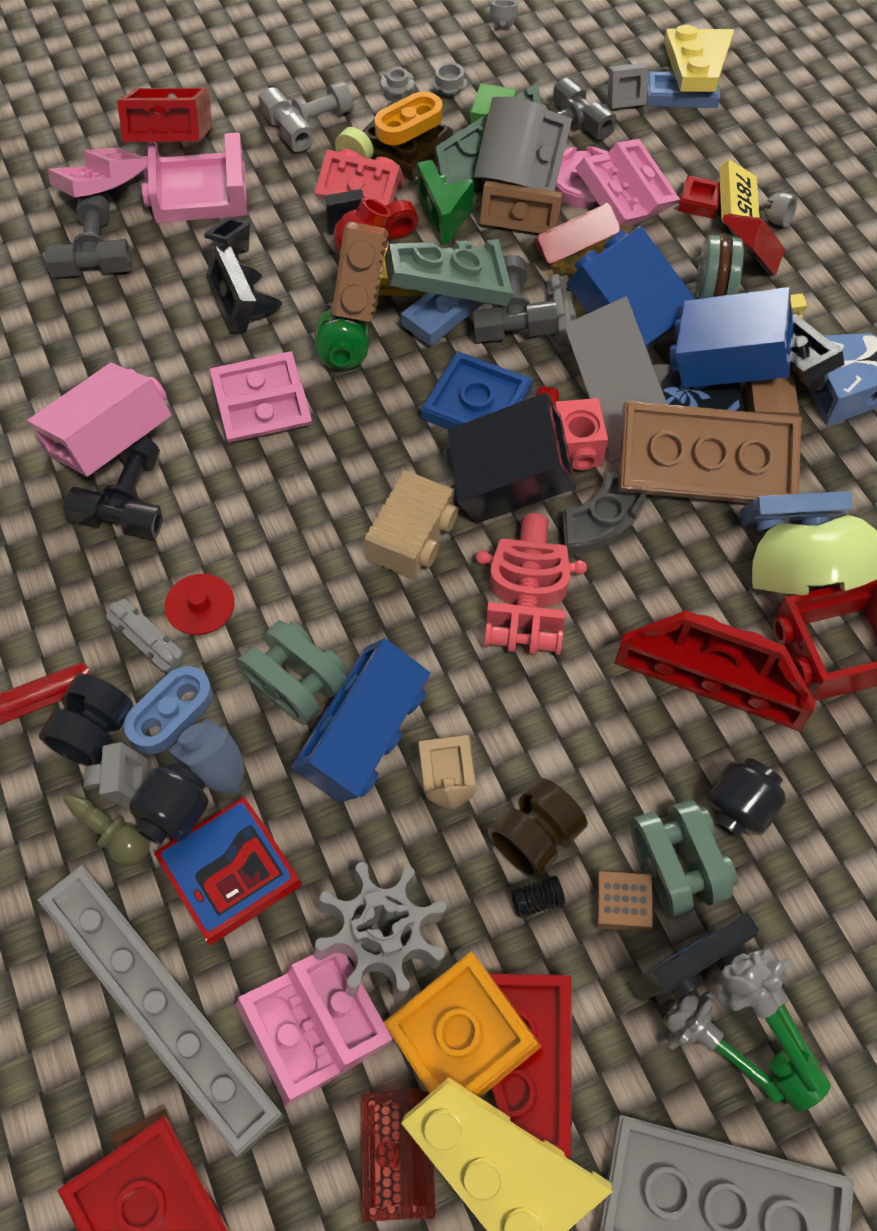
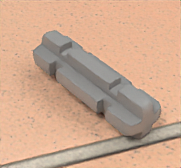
(565, 306)
(145, 635)

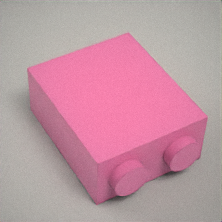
(100, 418)

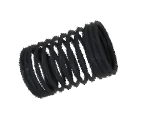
(548, 888)

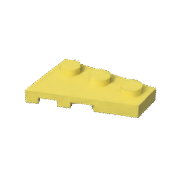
(500, 1168)

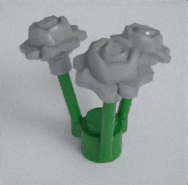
(755, 983)

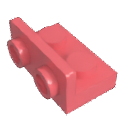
(349, 172)

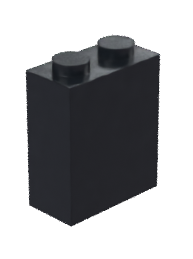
(510, 459)

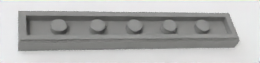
(162, 1012)

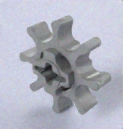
(368, 947)

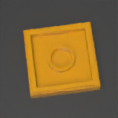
(462, 1030)

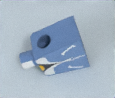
(853, 386)

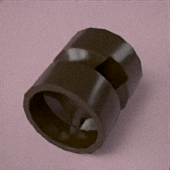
(534, 831)

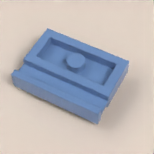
(795, 509)

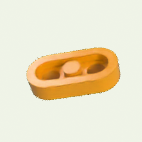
(408, 118)

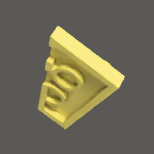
(697, 56)

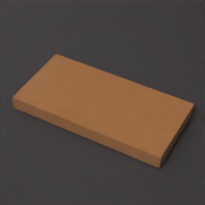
(708, 452)

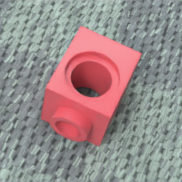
(584, 432)

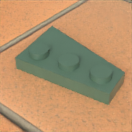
(460, 152)
(451, 272)

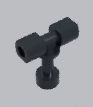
(118, 501)

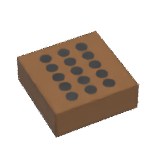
(624, 901)

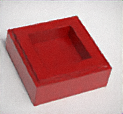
(700, 197)

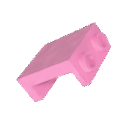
(196, 184)

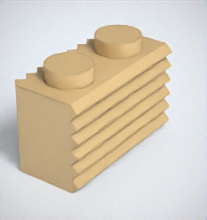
(410, 524)

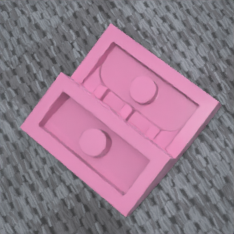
(101, 172)
(628, 182)
(260, 396)
(310, 1026)

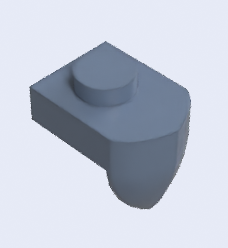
(211, 756)

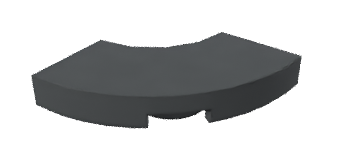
(601, 518)

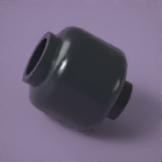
(746, 798)
(168, 804)

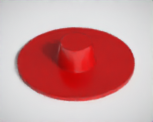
(199, 604)

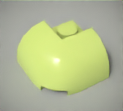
(816, 555)

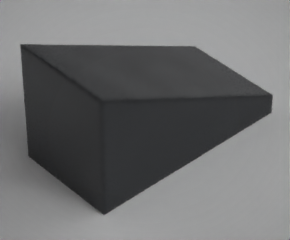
(230, 232)

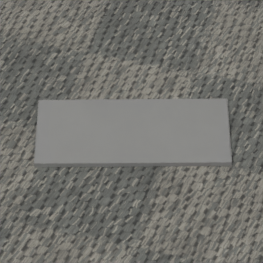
(614, 364)

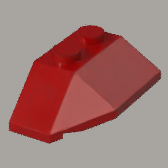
(720, 665)

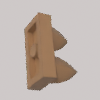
(520, 207)

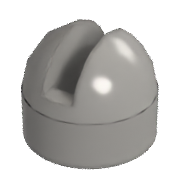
(503, 11)
(782, 209)

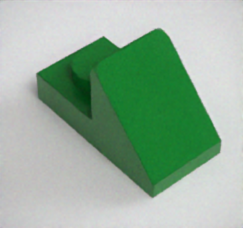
(443, 202)

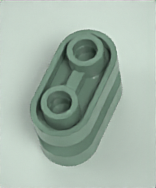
(293, 647)
(693, 833)

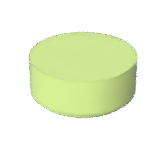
(354, 140)

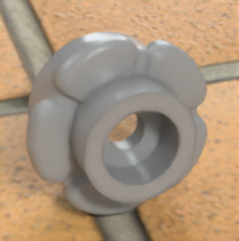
(449, 79)
(397, 84)

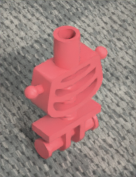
(528, 578)

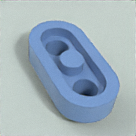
(165, 709)

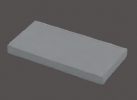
(700, 1184)

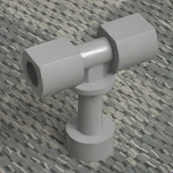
(294, 116)

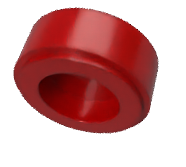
(402, 219)

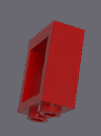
(155, 117)
(820, 605)

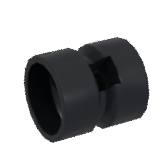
(88, 716)

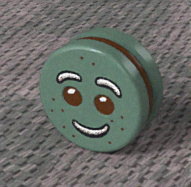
(719, 267)

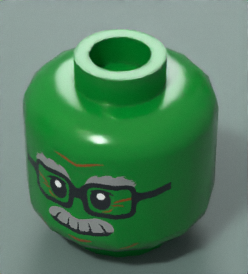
(339, 338)

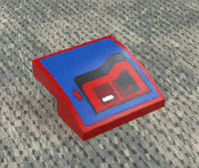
(228, 870)

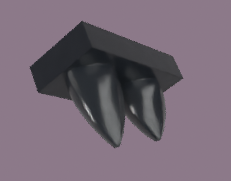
(231, 288)
(813, 356)

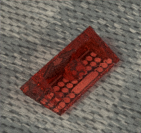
(395, 1170)

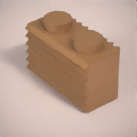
(359, 271)

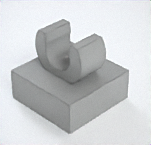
(627, 85)
(118, 775)

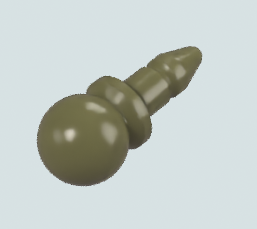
(122, 841)

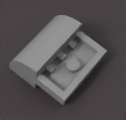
(522, 144)

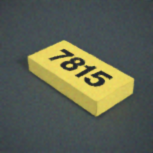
(738, 190)

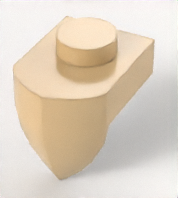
(448, 771)

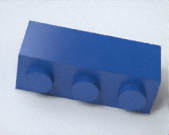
(362, 722)

